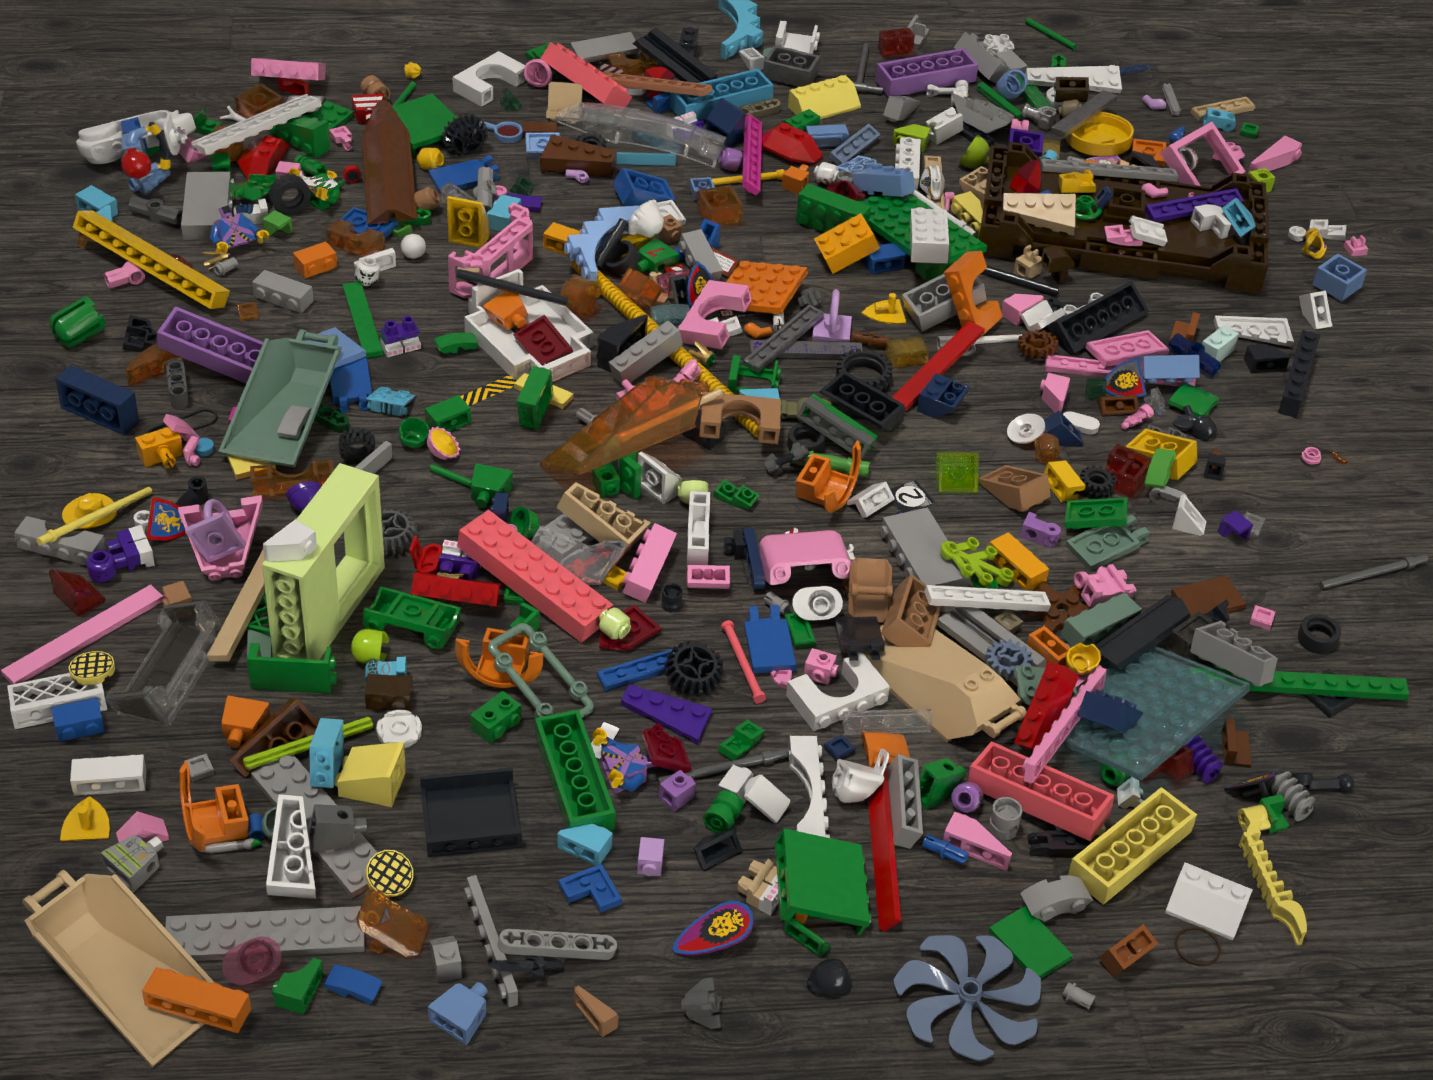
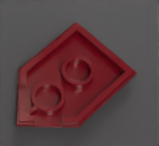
(641, 629)
(665, 750)

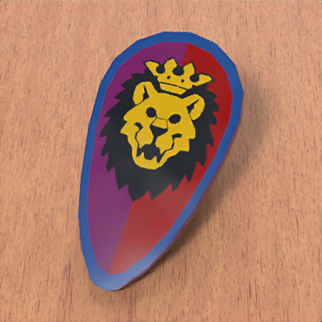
(716, 930)

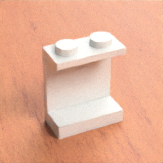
(797, 41)

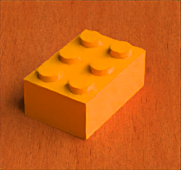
(846, 243)

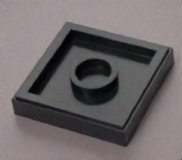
(1330, 704)

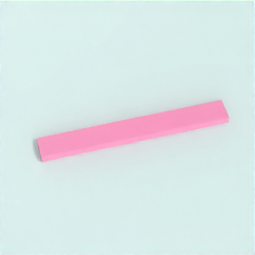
(1089, 367)
(82, 635)

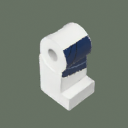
(254, 212)

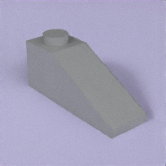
(900, 107)

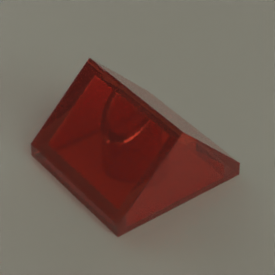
(75, 591)

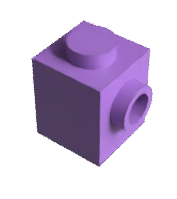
(677, 790)

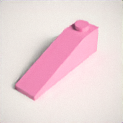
(1278, 155)

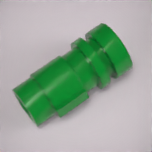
(310, 166)

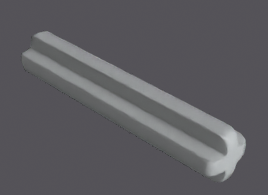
(1171, 99)

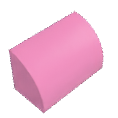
(708, 576)

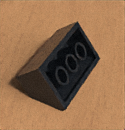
(865, 401)

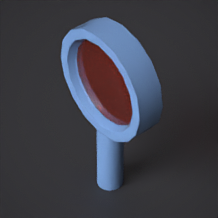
(506, 131)

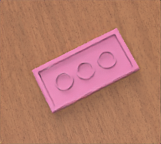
(1126, 347)

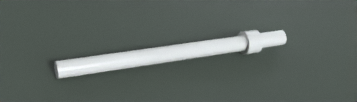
(962, 224)

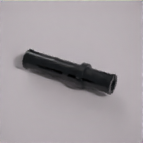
(613, 238)

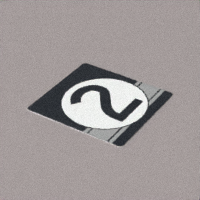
(910, 497)

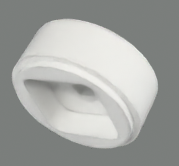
(1296, 233)

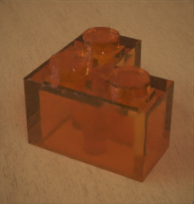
(640, 288)

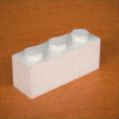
(108, 775)

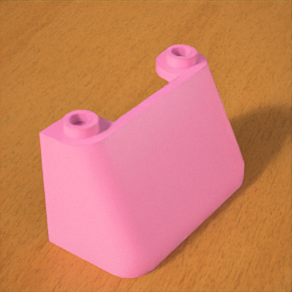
(805, 548)

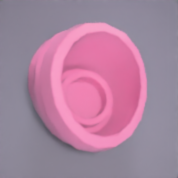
(538, 73)

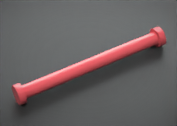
(758, 695)

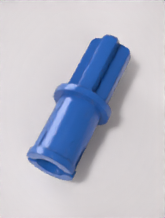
(945, 849)

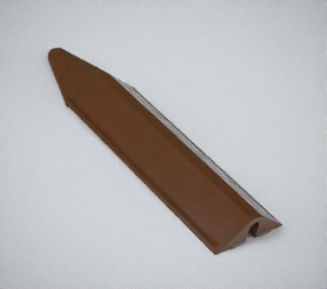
(387, 167)

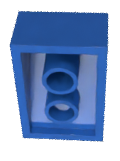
(637, 188)

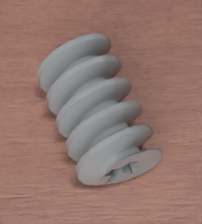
(1295, 801)

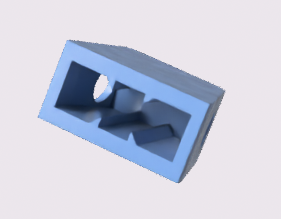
(459, 1011)

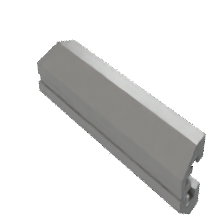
(967, 622)

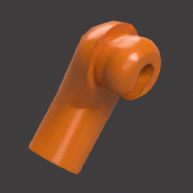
(757, 332)

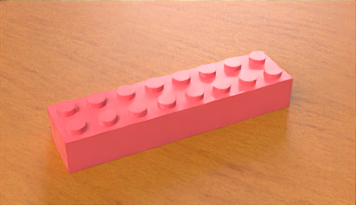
(533, 575)

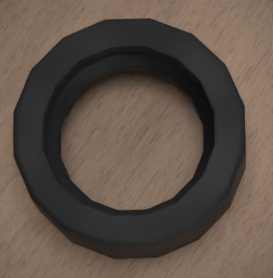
(629, 261)
(805, 430)
(1323, 623)

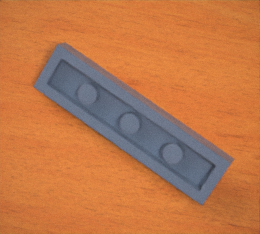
(854, 145)

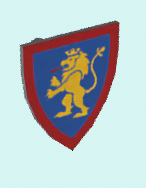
(164, 520)

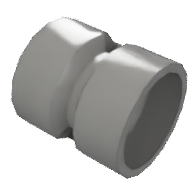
(1005, 818)

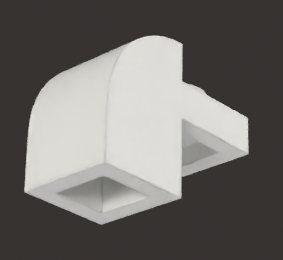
(1211, 217)

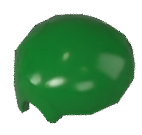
(413, 432)

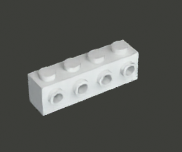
(909, 157)

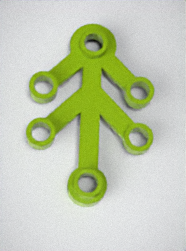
(954, 552)

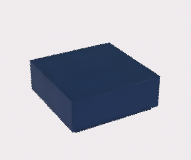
(1103, 196)
(839, 748)

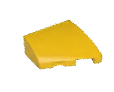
(1077, 182)

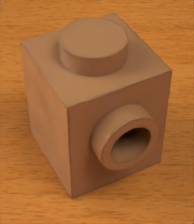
(671, 230)
(176, 594)

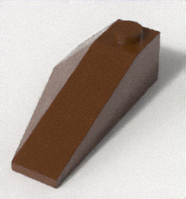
(286, 725)

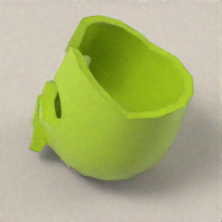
(367, 645)

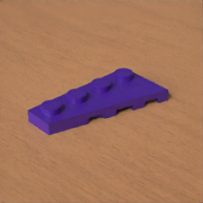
(678, 714)

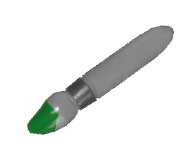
(232, 846)

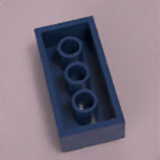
(97, 400)

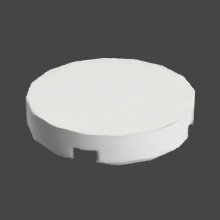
(399, 727)

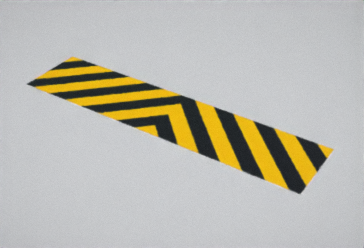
(489, 390)

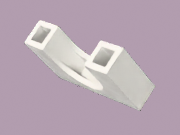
(471, 84)
(822, 710)

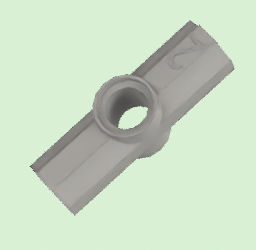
(485, 187)

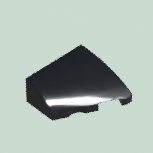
(139, 334)

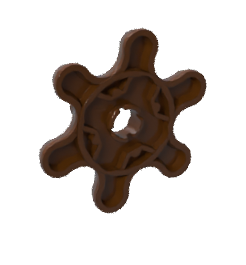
(1068, 601)

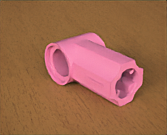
(127, 274)

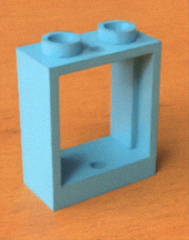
(325, 754)

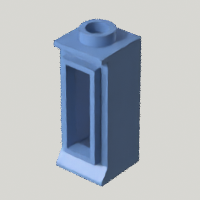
(828, 135)

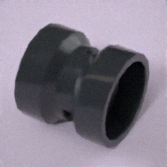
(672, 597)

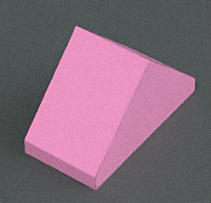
(143, 826)

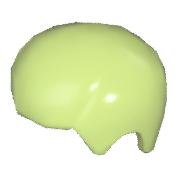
(693, 485)

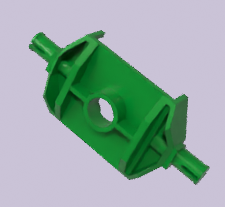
(254, 188)

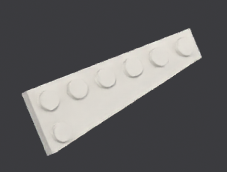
(1100, 77)

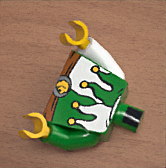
(323, 189)

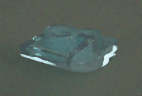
(669, 312)

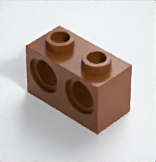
(1128, 950)

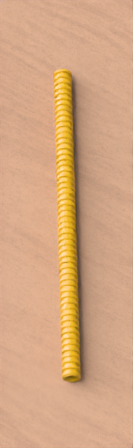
(680, 356)

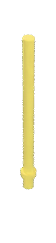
(52, 535)

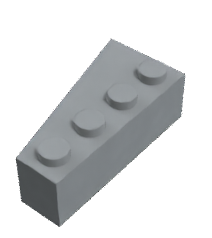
(1233, 653)

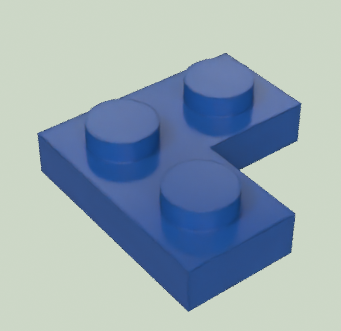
(594, 883)

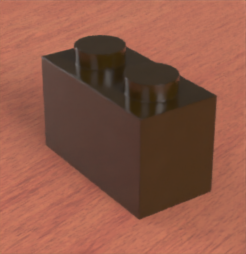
(1071, 89)
(389, 692)

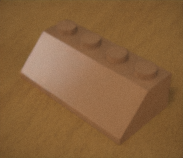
(910, 616)

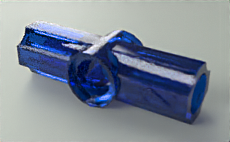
(1185, 347)

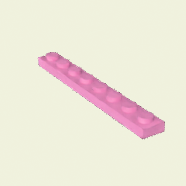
(1061, 728)

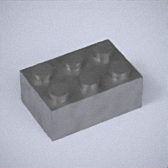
(791, 66)

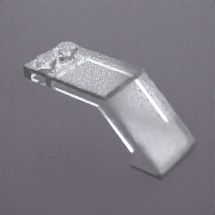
(584, 561)

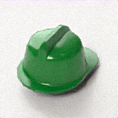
(525, 521)

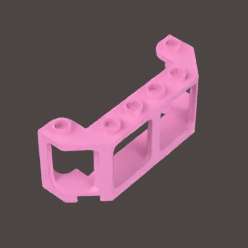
(506, 241)

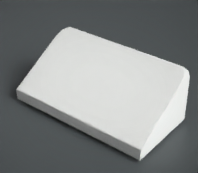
(766, 798)

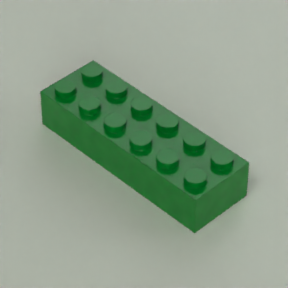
(574, 771)

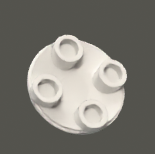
(999, 43)

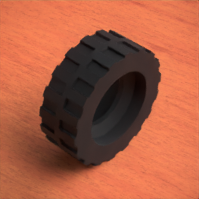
(284, 183)

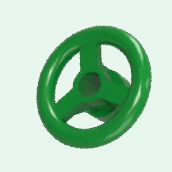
(1084, 206)

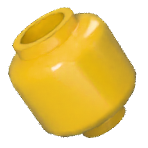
(430, 158)

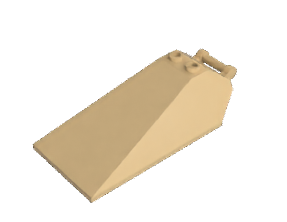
(951, 683)
(110, 951)

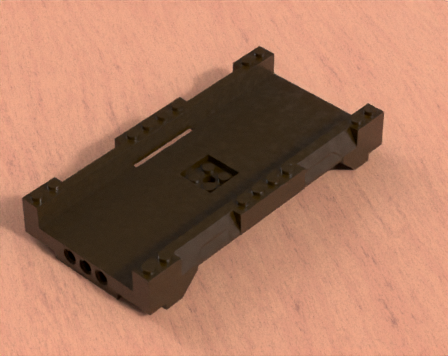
(1188, 254)

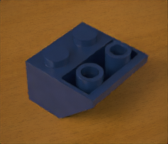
(727, 121)
(941, 396)
(1109, 711)

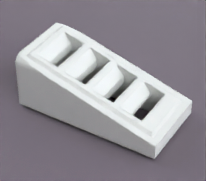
(752, 58)

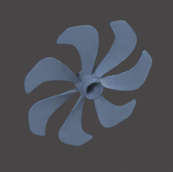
(961, 1037)

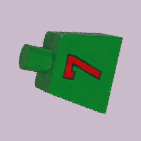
(656, 257)

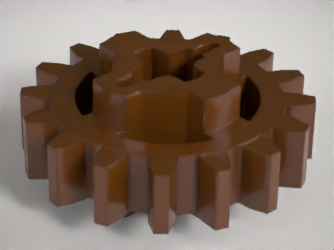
(1037, 344)

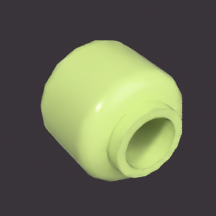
(614, 623)

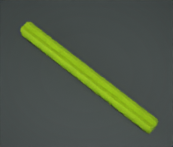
(301, 745)

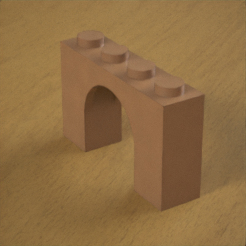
(759, 409)

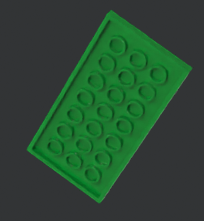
(891, 219)

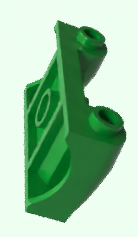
(414, 613)

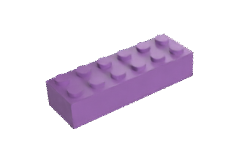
(917, 72)
(209, 344)

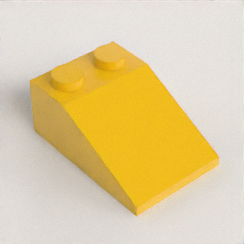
(467, 222)
(1150, 440)

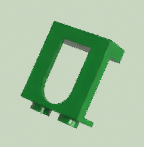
(738, 370)

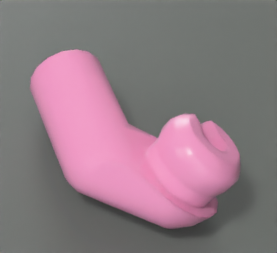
(1153, 192)
(189, 454)

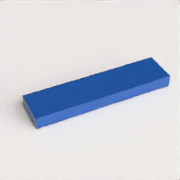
(633, 671)

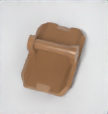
(870, 588)

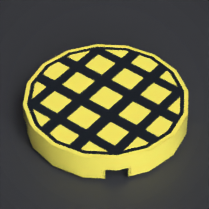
(91, 667)
(389, 873)

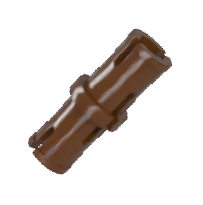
(870, 339)

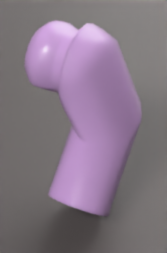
(1154, 104)
(579, 175)

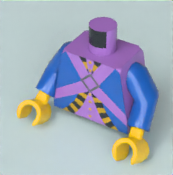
(234, 231)
(621, 762)

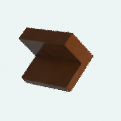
(1235, 745)

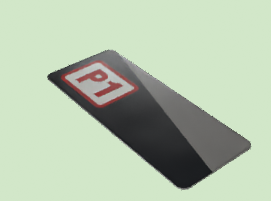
(732, 313)

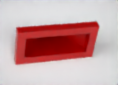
(294, 86)

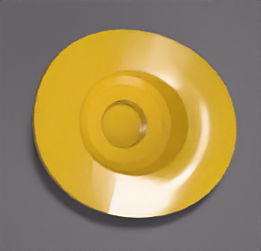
(85, 505)

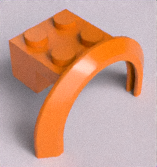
(828, 487)
(486, 673)
(213, 819)

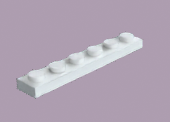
(987, 598)

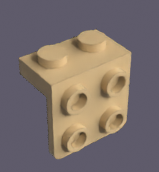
(562, 95)

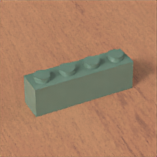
(1100, 621)

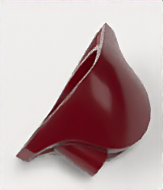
(847, 190)

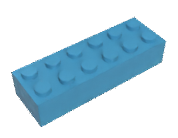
(736, 88)

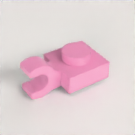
(343, 136)

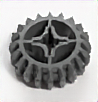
(397, 531)

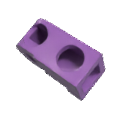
(1040, 531)

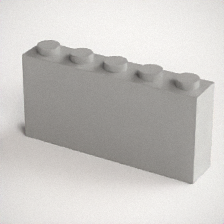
(202, 199)
(916, 545)

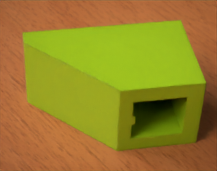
(914, 131)

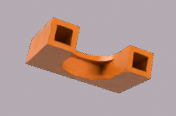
(960, 281)

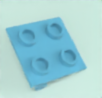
(395, 400)

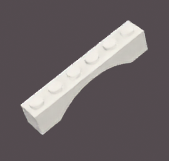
(804, 761)

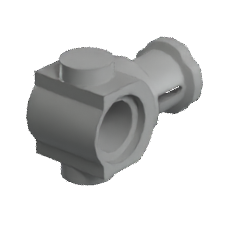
(1043, 116)

